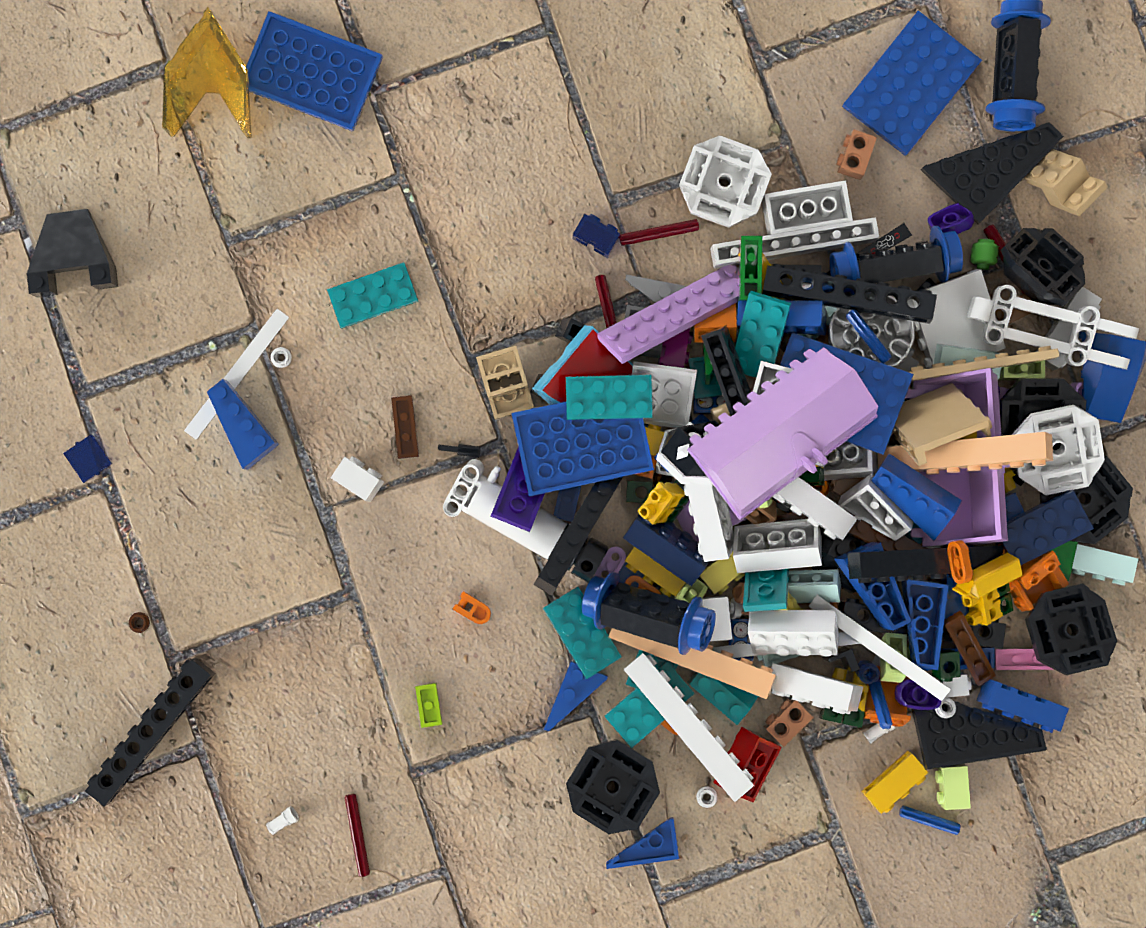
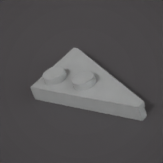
(653, 289)

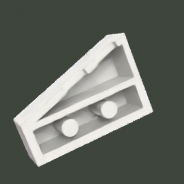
(874, 507)

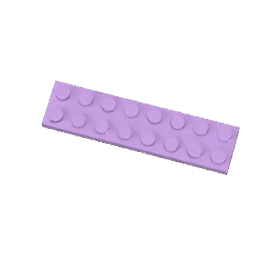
(672, 314)

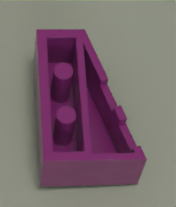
(674, 350)

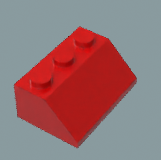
(755, 755)

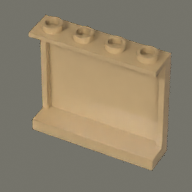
(936, 420)

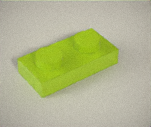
(428, 705)

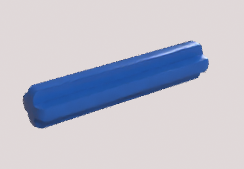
(868, 336)
(880, 705)
(930, 820)

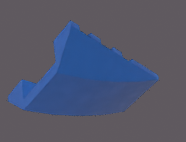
(1109, 387)

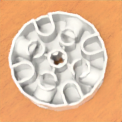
(893, 333)

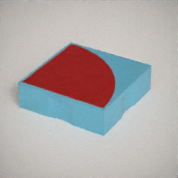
(581, 357)

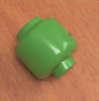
(984, 254)

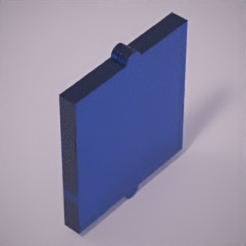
(87, 458)

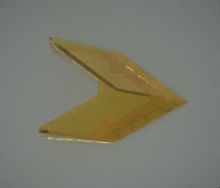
(201, 66)

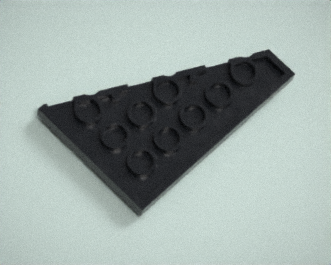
(990, 172)
(972, 737)

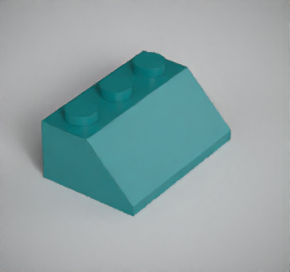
(728, 699)

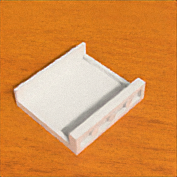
(950, 318)

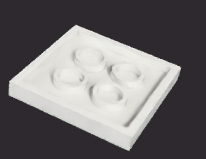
(670, 393)

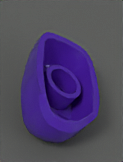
(952, 218)
(914, 696)

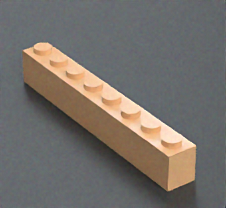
(980, 452)
(709, 663)

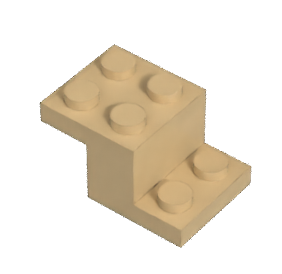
(1066, 182)
(505, 382)

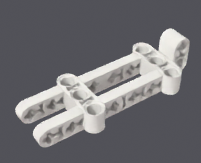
(984, 309)

